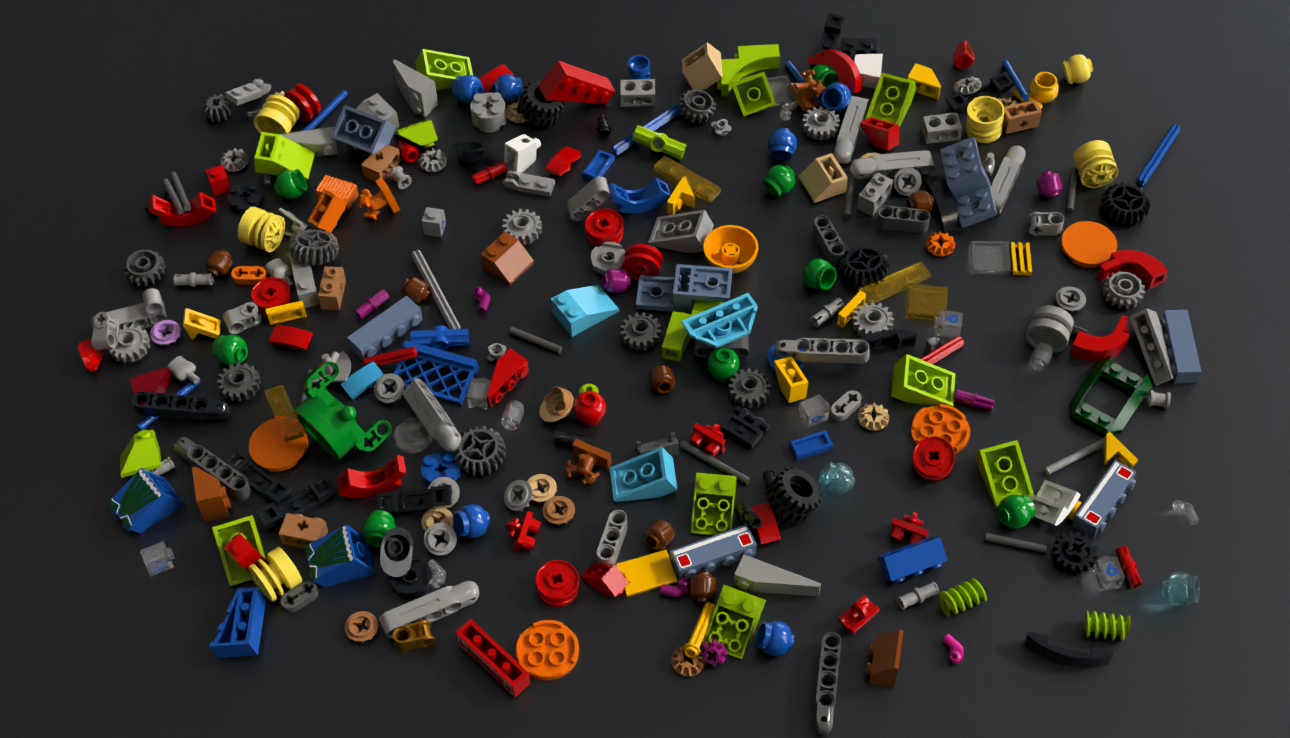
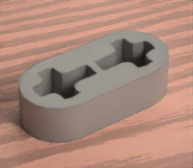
(842, 403)

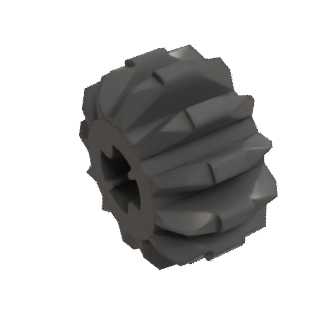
(216, 108)

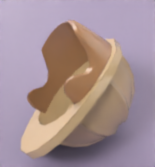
(556, 405)

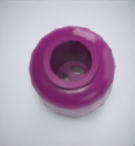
(1049, 184)
(615, 280)

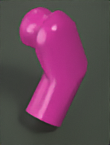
(956, 649)

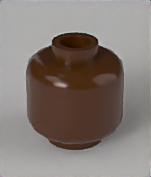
(920, 200)
(219, 263)
(416, 290)
(661, 379)
(659, 534)
(703, 587)

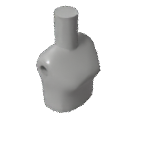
(988, 165)
(278, 269)
(183, 369)

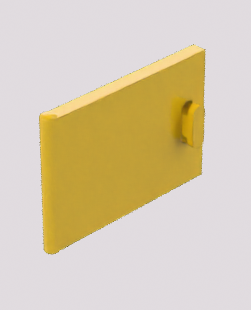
(647, 573)

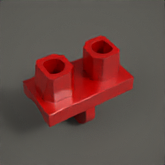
(709, 436)
(527, 524)
(900, 527)
(858, 615)

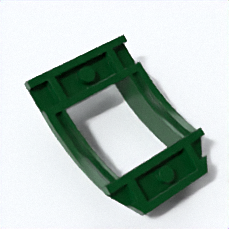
(1120, 376)

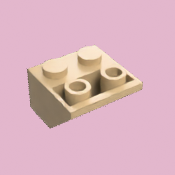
(702, 67)
(824, 178)

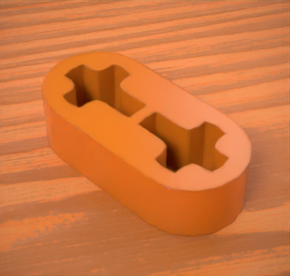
(249, 275)

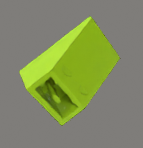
(281, 154)
(713, 503)
(734, 620)

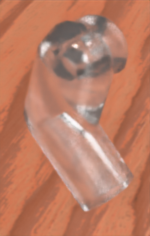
(785, 109)
(1186, 509)
(438, 574)

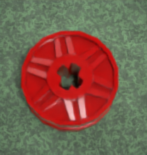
(305, 101)
(604, 226)
(642, 260)
(271, 293)
(933, 447)
(557, 583)

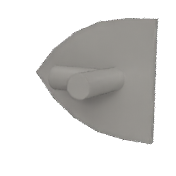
(343, 363)

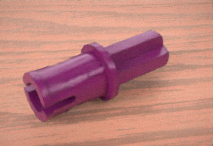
(371, 304)
(974, 400)

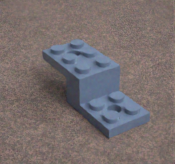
(968, 182)
(688, 285)

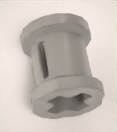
(400, 177)
(1158, 399)

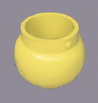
(1077, 69)

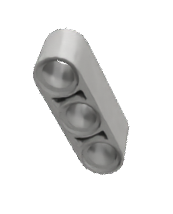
(588, 199)
(612, 531)

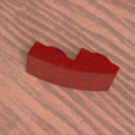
(490, 77)
(561, 161)
(289, 336)
(768, 530)

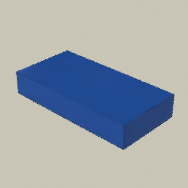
(598, 165)
(811, 445)

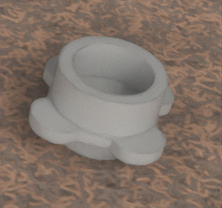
(721, 127)
(496, 348)

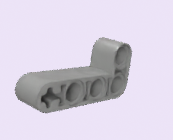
(142, 314)

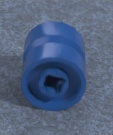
(638, 67)

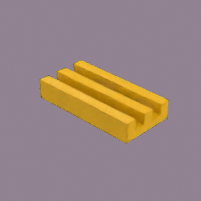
(1020, 248)
(286, 312)
(846, 313)

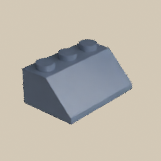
(362, 130)

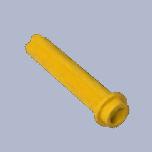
(692, 648)

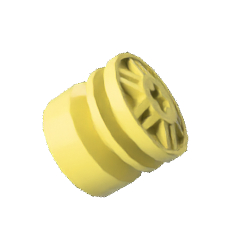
(277, 115)
(985, 119)
(1095, 164)
(261, 229)
(277, 572)

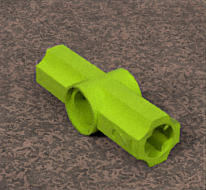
(648, 138)

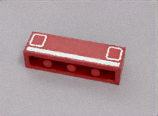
(492, 658)

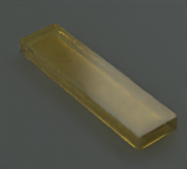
(698, 184)
(896, 282)
(283, 413)

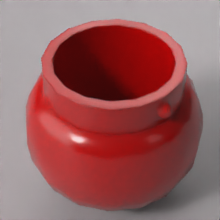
(589, 408)

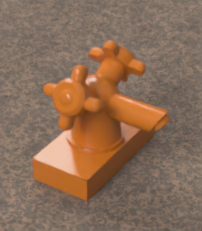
(378, 201)

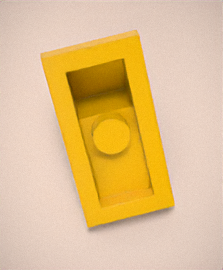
(681, 195)
(200, 323)
(1114, 447)

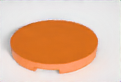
(1088, 243)
(941, 422)
(270, 450)
(547, 650)

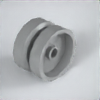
(1050, 326)

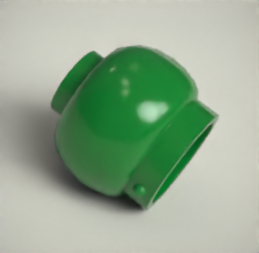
(825, 74)
(779, 180)
(290, 184)
(819, 274)
(230, 349)
(723, 364)
(1016, 511)
(376, 526)

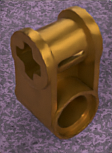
(414, 636)

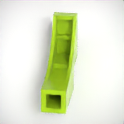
(746, 61)
(677, 336)

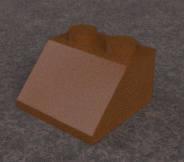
(506, 258)
(210, 496)
(885, 659)

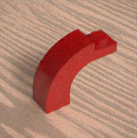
(844, 66)
(201, 209)
(1138, 263)
(1094, 348)
(366, 484)

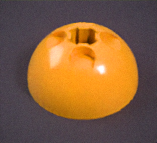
(731, 248)

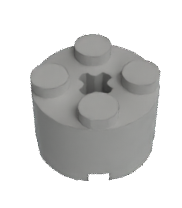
(488, 111)

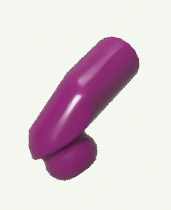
(483, 297)
(676, 591)

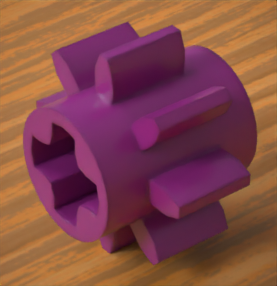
(716, 647)

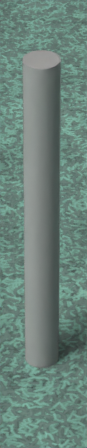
(1074, 457)

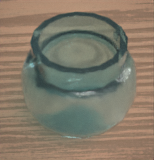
(836, 478)
(1181, 589)

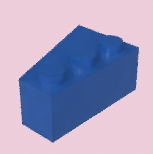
(242, 626)

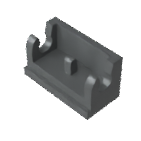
(670, 444)

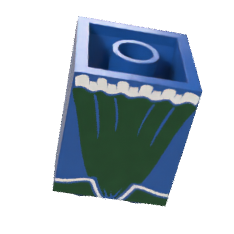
(144, 501)
(339, 557)

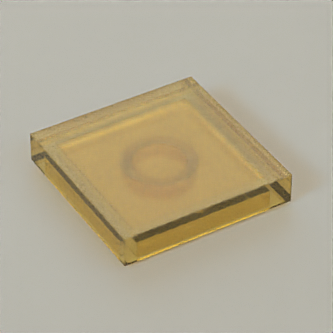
(926, 301)

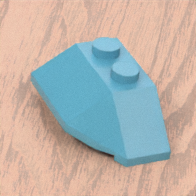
(723, 322)

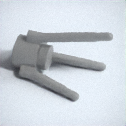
(297, 225)

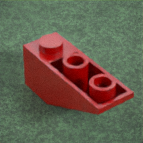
(507, 373)

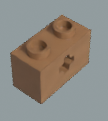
(1021, 116)
(381, 163)
(332, 288)
(301, 530)

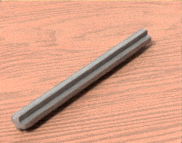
(435, 290)

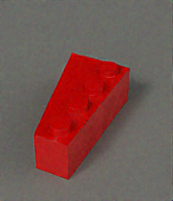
(575, 85)

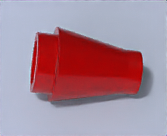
(408, 152)

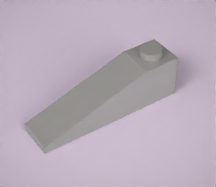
(315, 140)
(304, 283)
(1153, 345)
(767, 578)

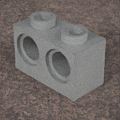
(637, 92)
(941, 128)
(874, 194)

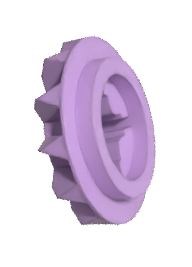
(163, 327)

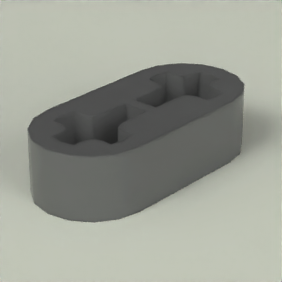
(299, 596)

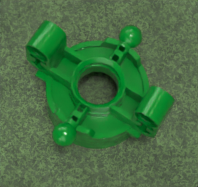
(330, 421)

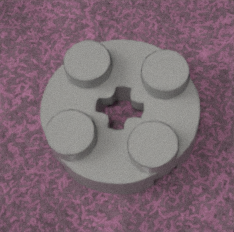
(608, 249)

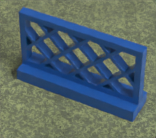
(442, 359)

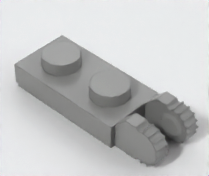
(248, 92)
(529, 183)

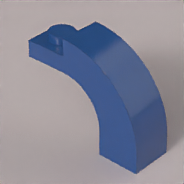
(642, 199)

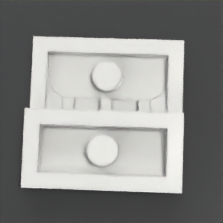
(1054, 502)

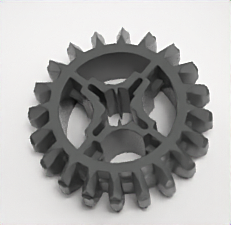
(313, 247)
(486, 442)

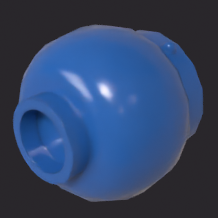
(466, 87)
(509, 87)
(836, 97)
(782, 144)
(471, 521)
(774, 638)

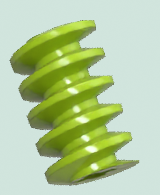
(960, 596)
(1106, 626)

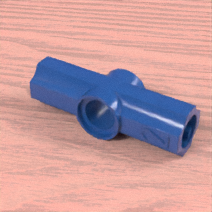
(441, 337)

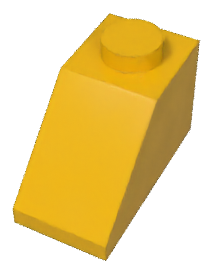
(925, 81)
(791, 379)

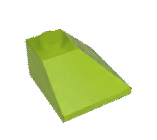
(753, 93)
(419, 133)
(140, 452)

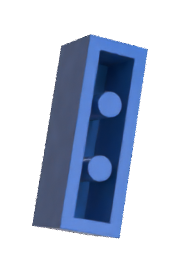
(912, 559)

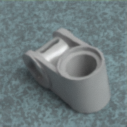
(1047, 224)
(241, 319)
(105, 334)

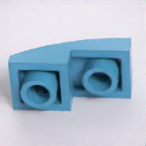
(362, 379)

